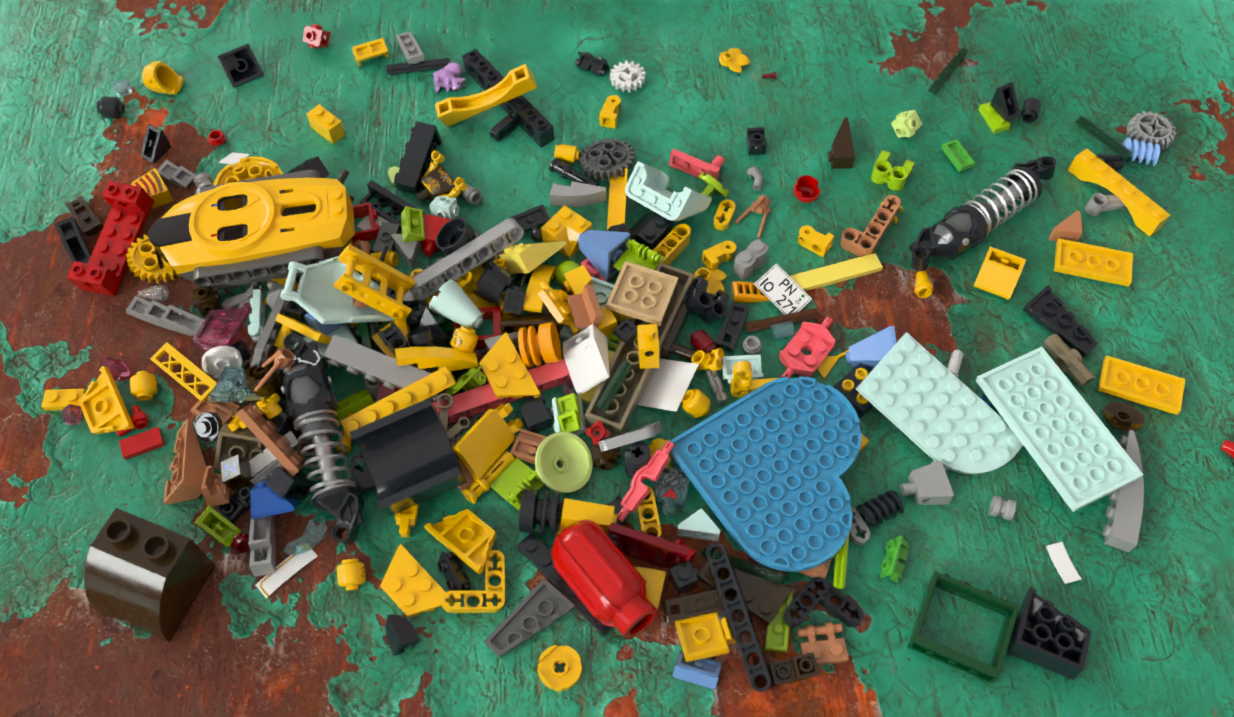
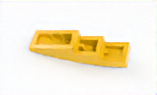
(436, 357)

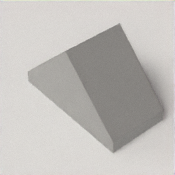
(408, 250)

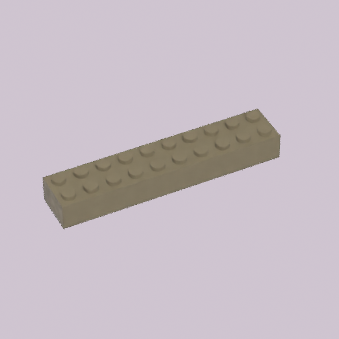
(628, 396)

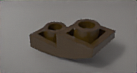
(794, 669)

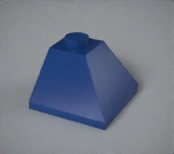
(267, 502)

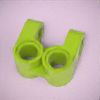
(894, 177)

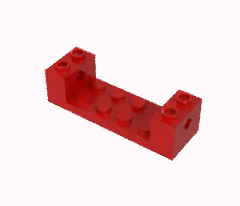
(123, 226)

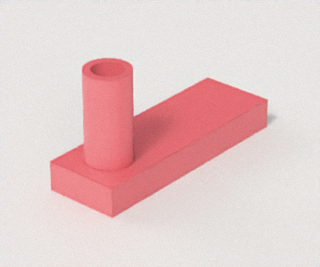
(695, 166)

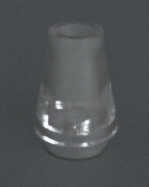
(157, 293)

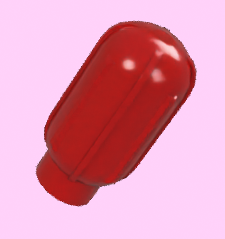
(603, 578)

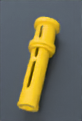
(482, 485)

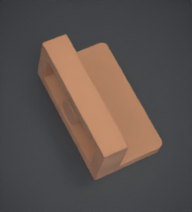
(585, 308)

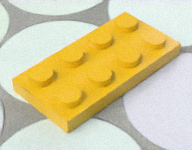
(1093, 262)
(1141, 385)

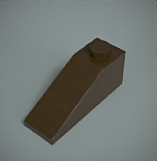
(842, 149)

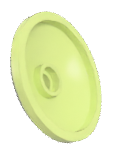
(574, 460)

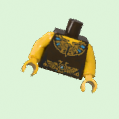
(439, 182)

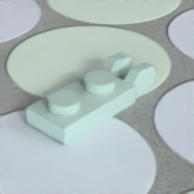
(257, 317)

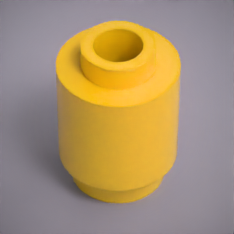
(567, 153)

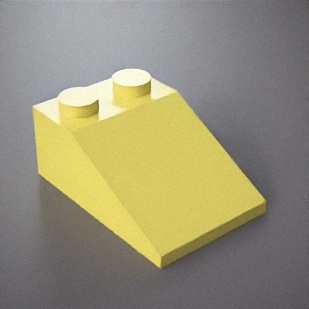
(526, 257)

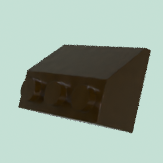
(513, 322)

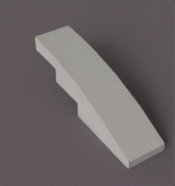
(163, 316)

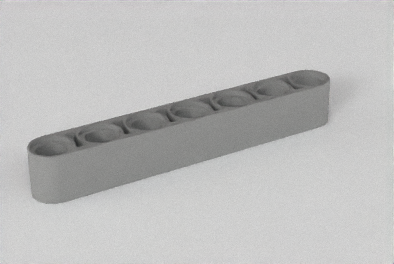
(466, 258)

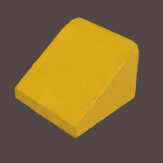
(730, 639)

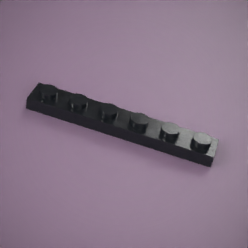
(542, 560)

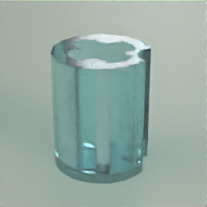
(782, 330)

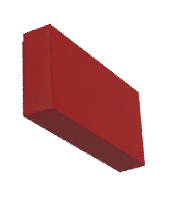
(141, 443)

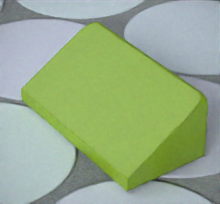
(412, 224)
(353, 404)

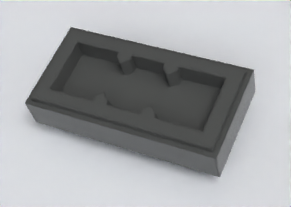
(384, 236)

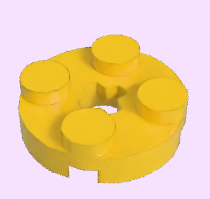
(560, 655)

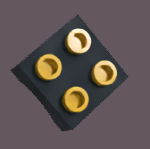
(848, 386)

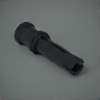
(567, 171)

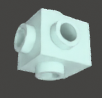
(444, 207)

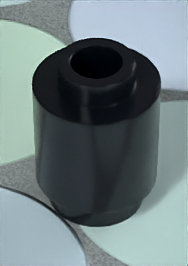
(1030, 110)

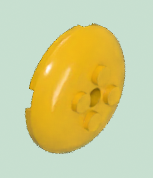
(247, 169)

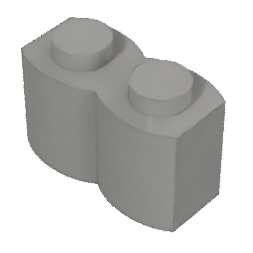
(750, 259)

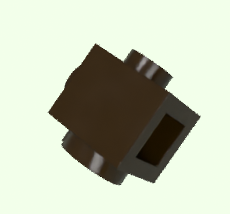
(606, 459)

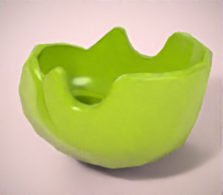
(563, 268)

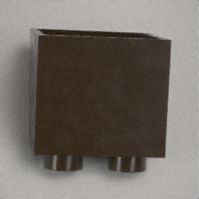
(144, 574)

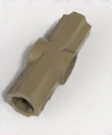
(1068, 360)

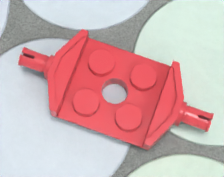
(811, 337)

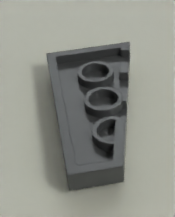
(535, 613)

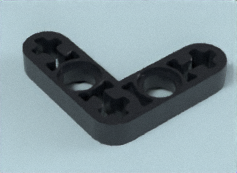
(822, 597)

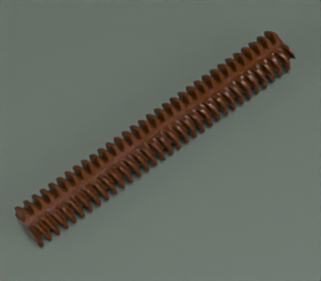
(797, 316)

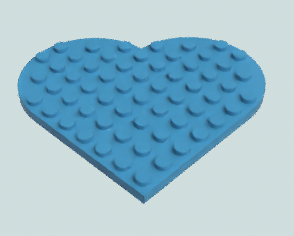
(776, 470)

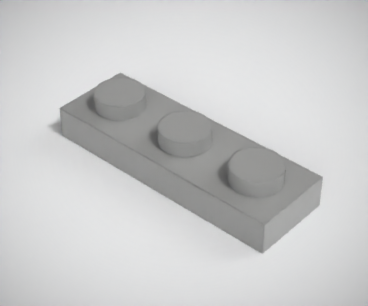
(410, 48)

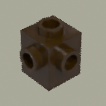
(206, 299)

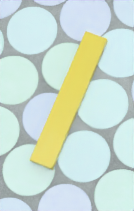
(838, 272)

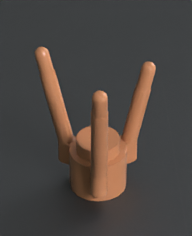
(759, 206)
(283, 359)

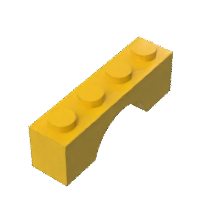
(575, 282)

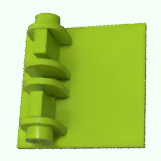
(639, 255)
(469, 380)
(514, 480)

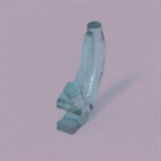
(311, 537)

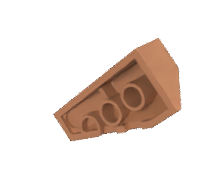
(187, 467)

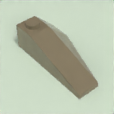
(239, 442)

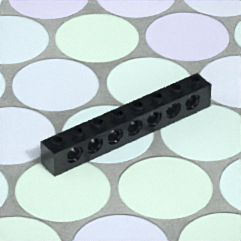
(528, 116)

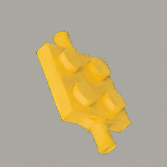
(558, 306)

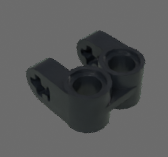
(701, 302)

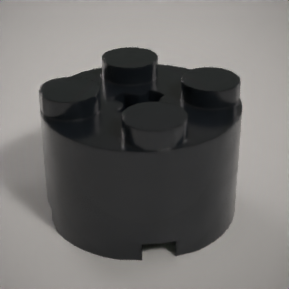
(492, 283)

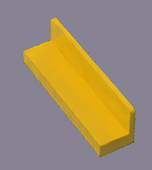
(617, 200)

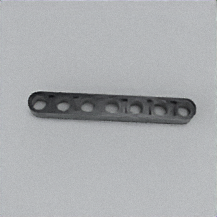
(747, 624)

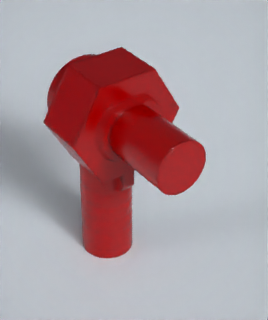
(139, 419)

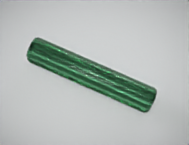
(614, 385)

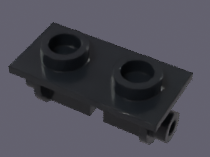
(598, 64)
(448, 565)

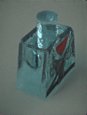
(671, 490)

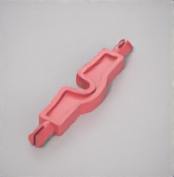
(638, 490)

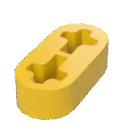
(720, 213)

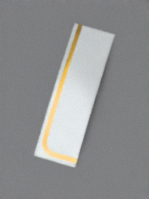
(284, 571)

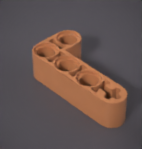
(876, 225)

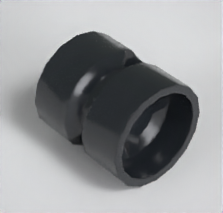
(421, 337)

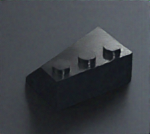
(1049, 637)

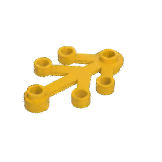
(268, 406)

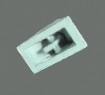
(699, 527)

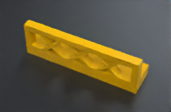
(186, 364)

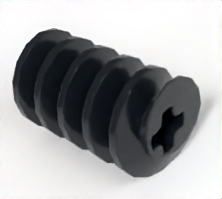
(636, 457)
(880, 507)

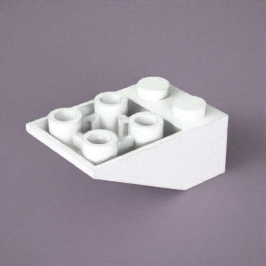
(587, 358)

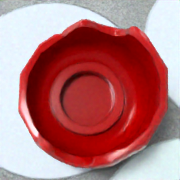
(806, 189)

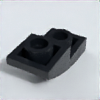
(237, 505)

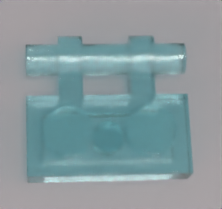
(229, 386)

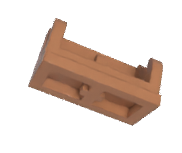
(213, 489)

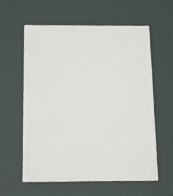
(668, 384)

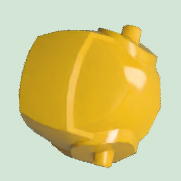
(162, 78)

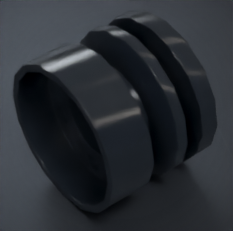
(455, 235)
(539, 512)

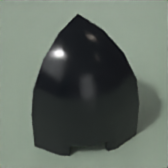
(400, 634)

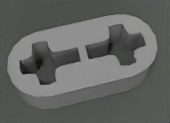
(860, 525)

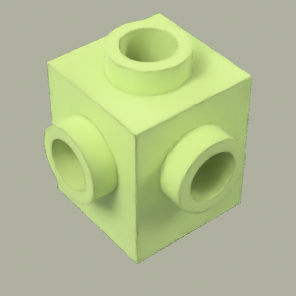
(906, 123)

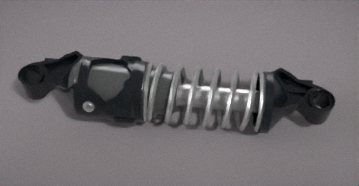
(970, 223)
(313, 413)

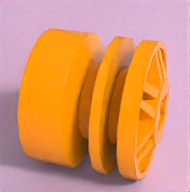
(539, 344)

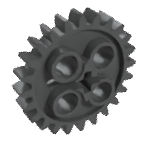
(607, 158)

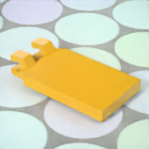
(487, 440)

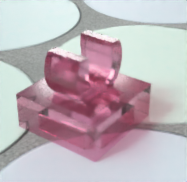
(117, 368)

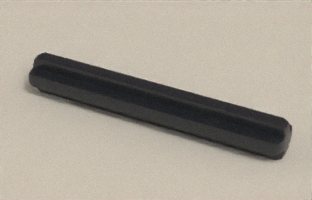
(421, 66)

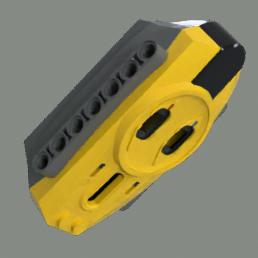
(255, 229)

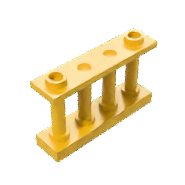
(379, 271)

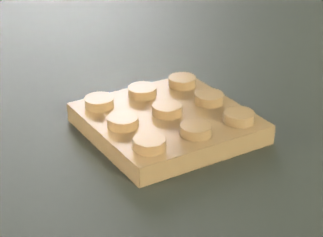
(642, 293)

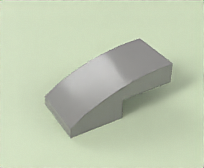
(175, 175)

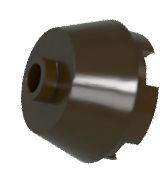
(256, 374)

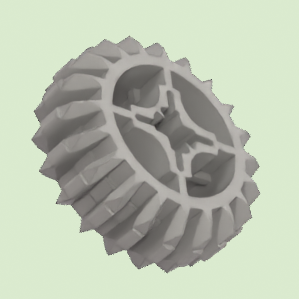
(1152, 128)

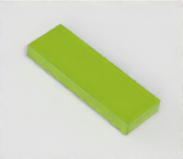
(778, 632)

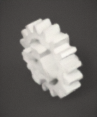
(627, 76)

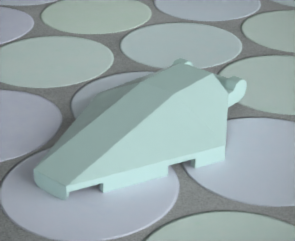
(324, 301)

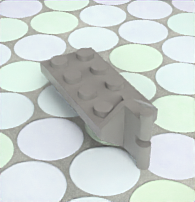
(272, 327)

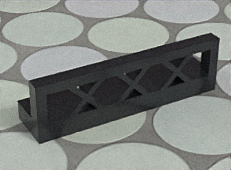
(388, 200)

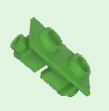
(897, 550)

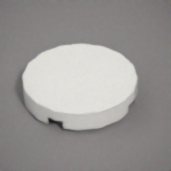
(217, 358)

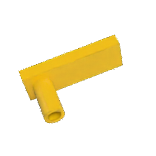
(290, 324)

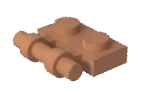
(825, 651)

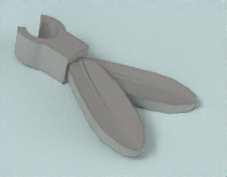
(242, 298)

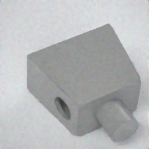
(928, 485)

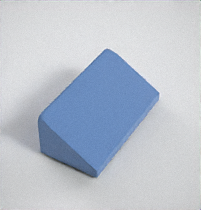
(699, 672)

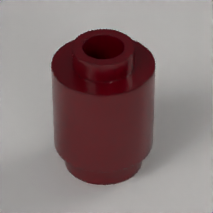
(702, 341)

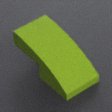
(569, 413)

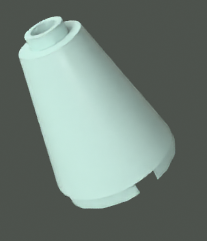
(456, 305)

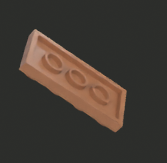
(271, 439)

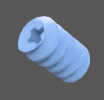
(1142, 151)

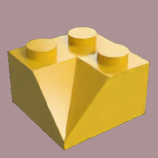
(565, 226)

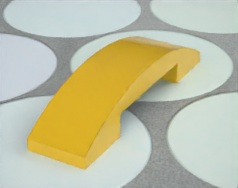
(532, 301)

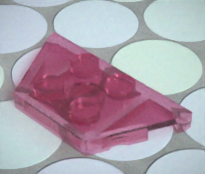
(221, 327)

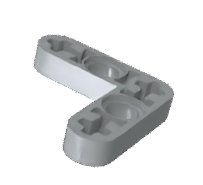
(643, 433)

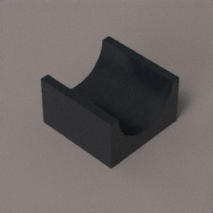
(409, 457)

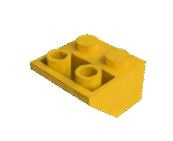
(999, 273)

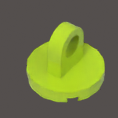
(713, 186)

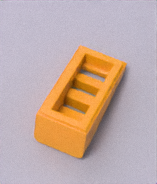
(744, 297)

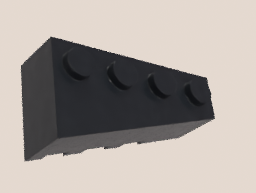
(417, 157)

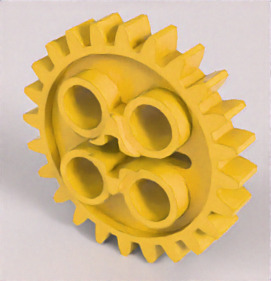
(144, 262)

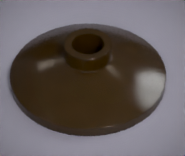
(1123, 416)

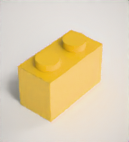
(326, 124)

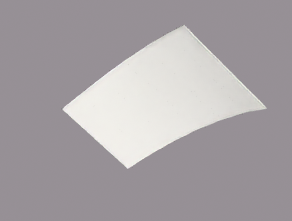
(1062, 562)

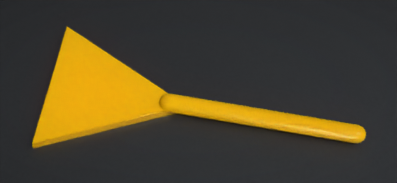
(828, 364)

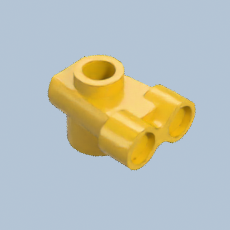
(708, 361)

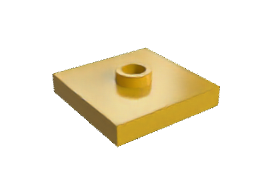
(701, 637)

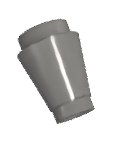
(471, 195)

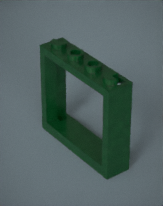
(952, 657)

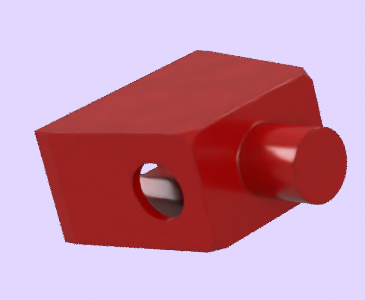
(432, 225)

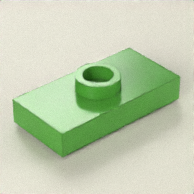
(958, 155)

